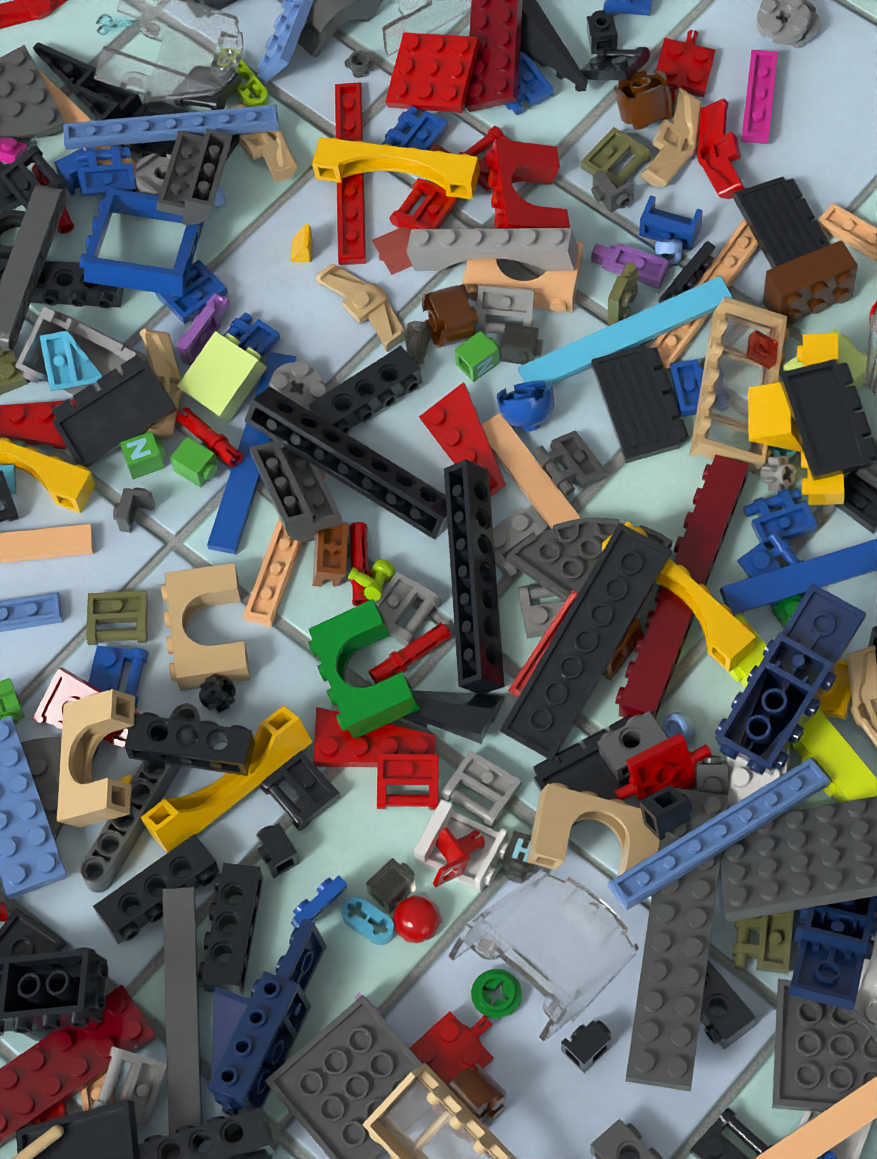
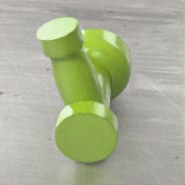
(382, 572)

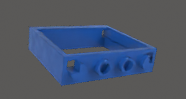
(130, 274)

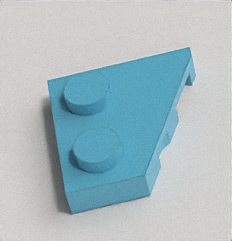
(66, 362)

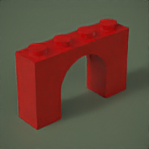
(522, 162)

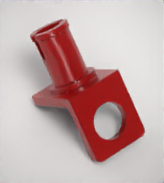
(456, 853)

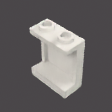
(482, 863)

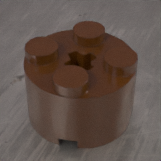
(644, 99)
(449, 315)
(479, 1093)

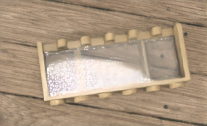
(727, 376)
(431, 1123)

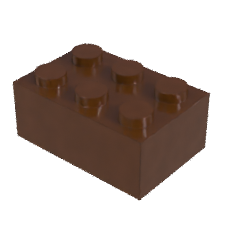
(811, 282)

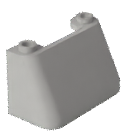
(100, 348)

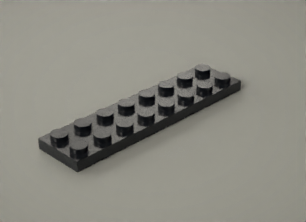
(586, 641)

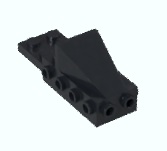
(51, 991)

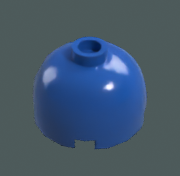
(527, 405)

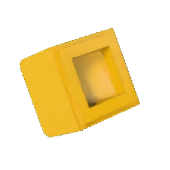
(302, 245)

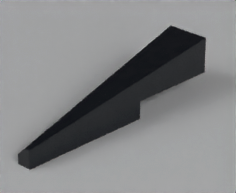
(545, 46)
(99, 97)
(457, 713)

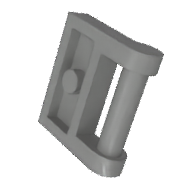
(503, 302)
(509, 535)
(396, 601)
(537, 617)
(486, 780)
(140, 1085)

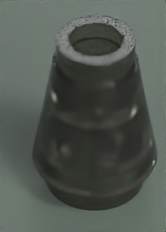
(417, 340)

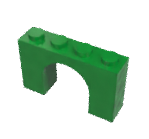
(335, 644)

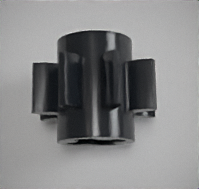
(217, 693)

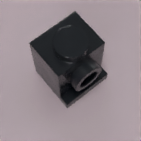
(601, 27)
(665, 811)
(277, 850)
(587, 1044)

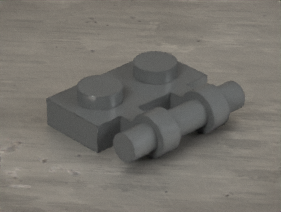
(576, 457)

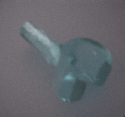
(108, 23)

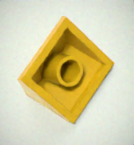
(770, 418)

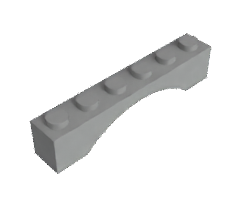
(543, 247)

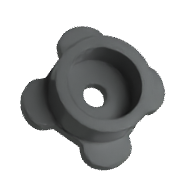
(359, 63)

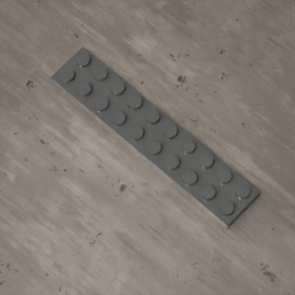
(675, 964)

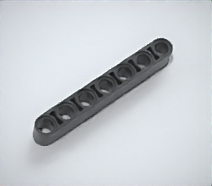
(28, 260)
(127, 836)

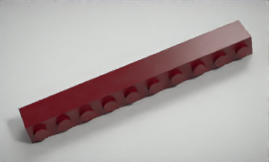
(673, 618)

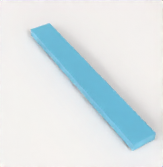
(626, 333)

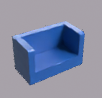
(665, 225)

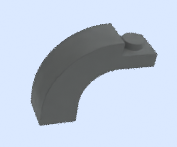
(328, 16)

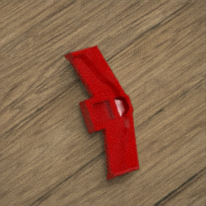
(24, 11)
(718, 150)

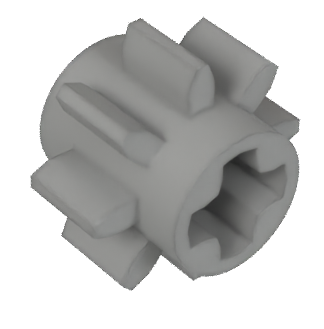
(778, 473)

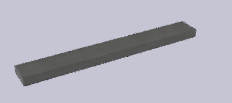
(182, 1008)

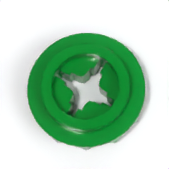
(490, 981)

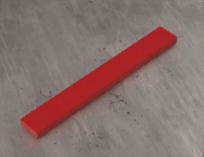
(351, 190)

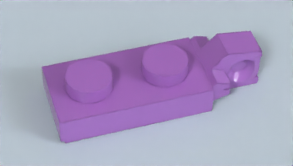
(650, 267)
(202, 328)

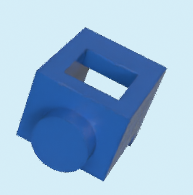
(68, 169)

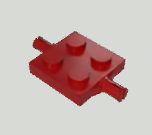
(686, 65)
(662, 766)
(452, 1047)

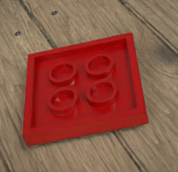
(432, 72)

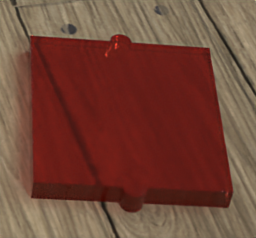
(393, 249)

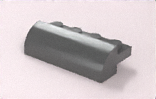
(194, 175)
(295, 491)

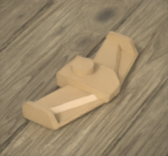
(674, 140)
(273, 148)
(364, 302)
(163, 360)
(863, 686)

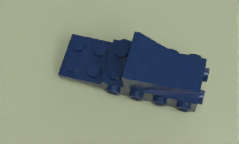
(789, 682)
(833, 951)
(263, 1027)

